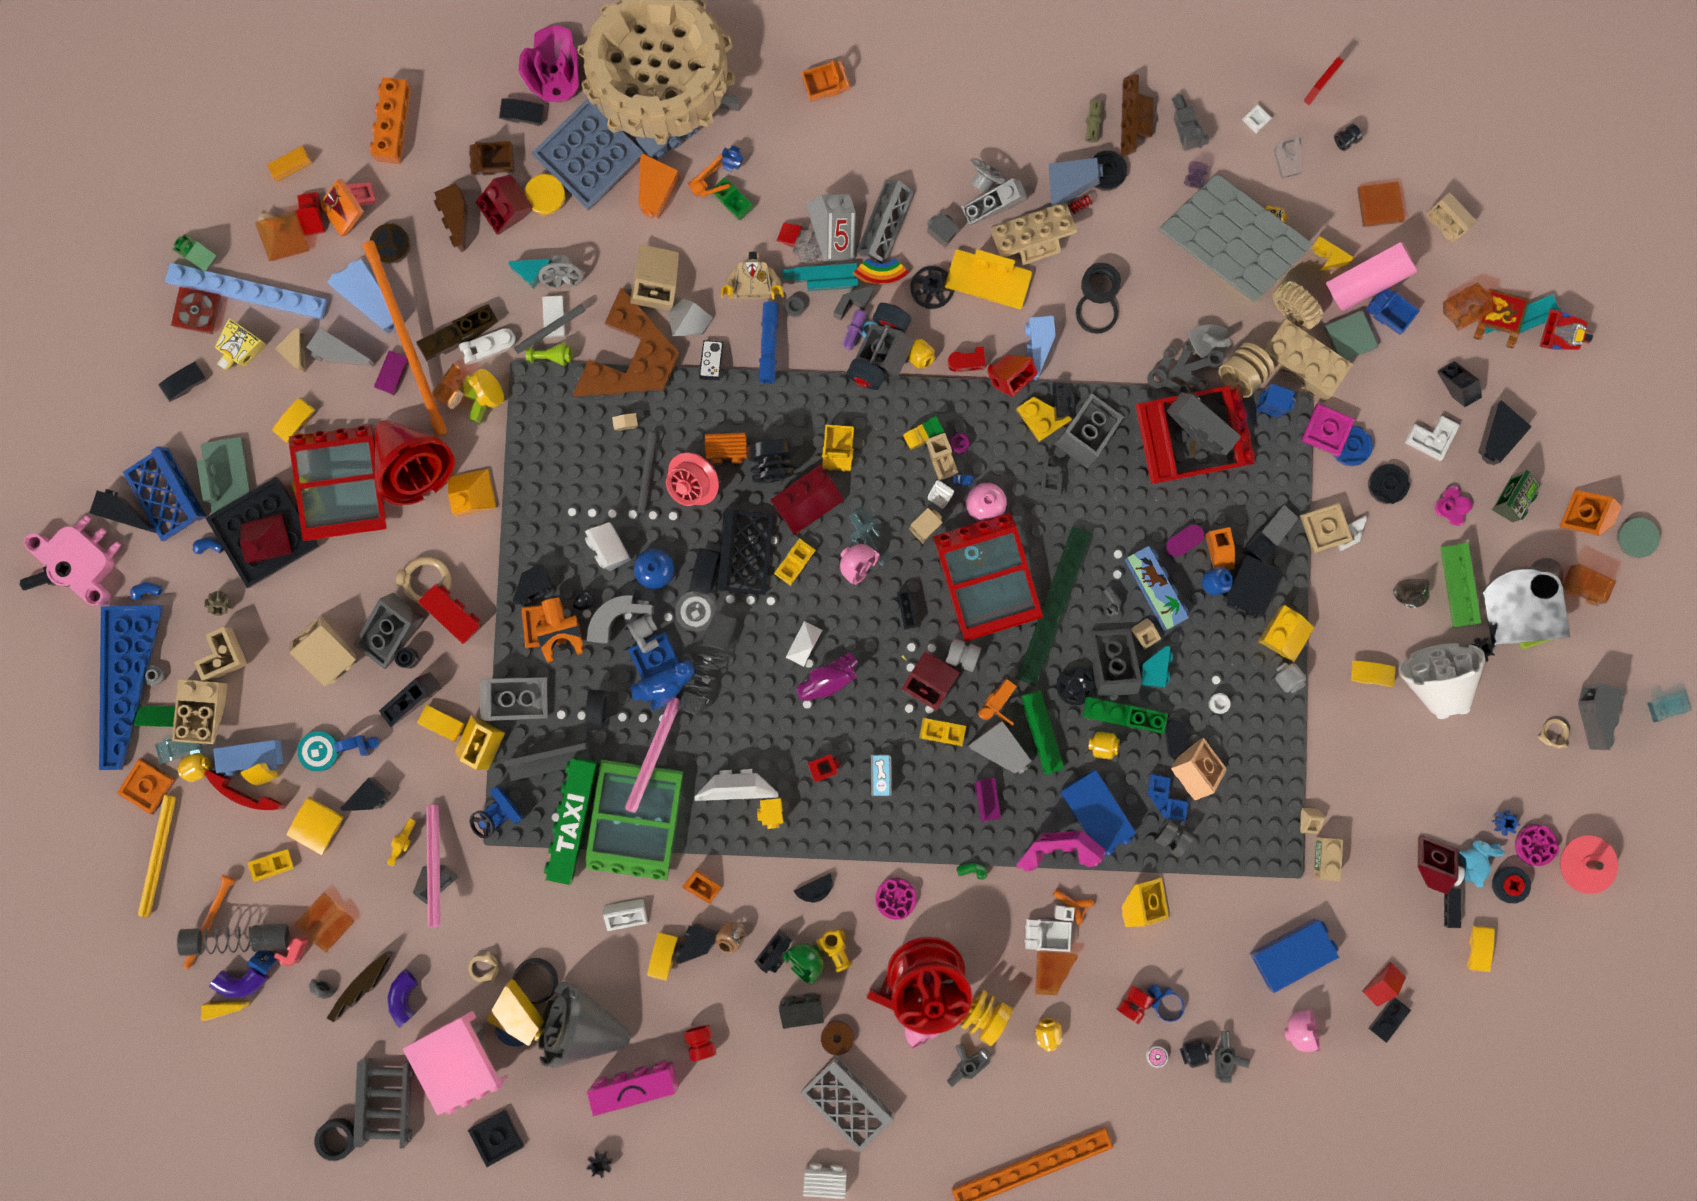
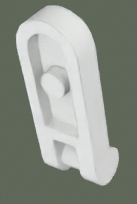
(488, 345)

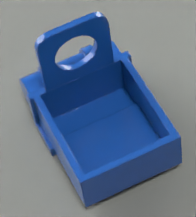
(1392, 310)

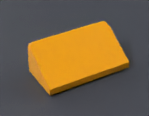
(289, 164)

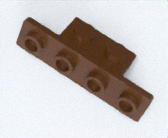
(1136, 115)

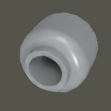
(1290, 678)

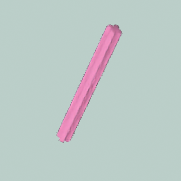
(652, 755)
(433, 866)

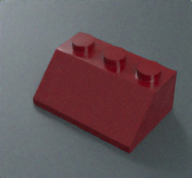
(807, 499)

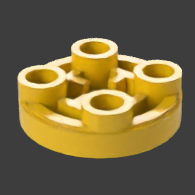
(545, 194)
(487, 388)

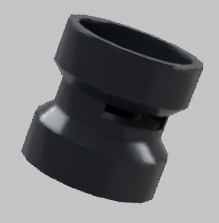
(1349, 136)
(410, 660)

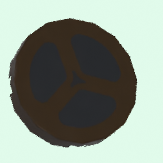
(391, 242)

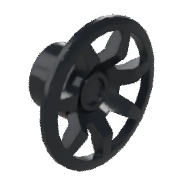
(932, 286)

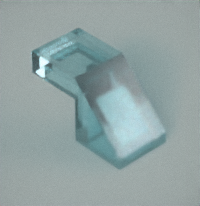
(1669, 706)
(170, 750)

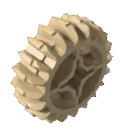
(1297, 305)

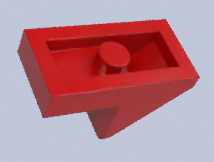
(310, 213)

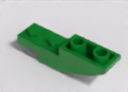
(1124, 715)

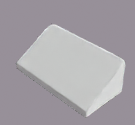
(625, 914)

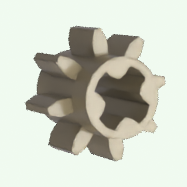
(217, 603)

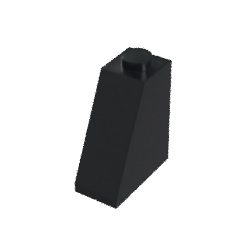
(1501, 433)

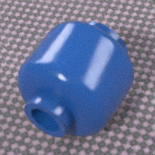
(1217, 581)

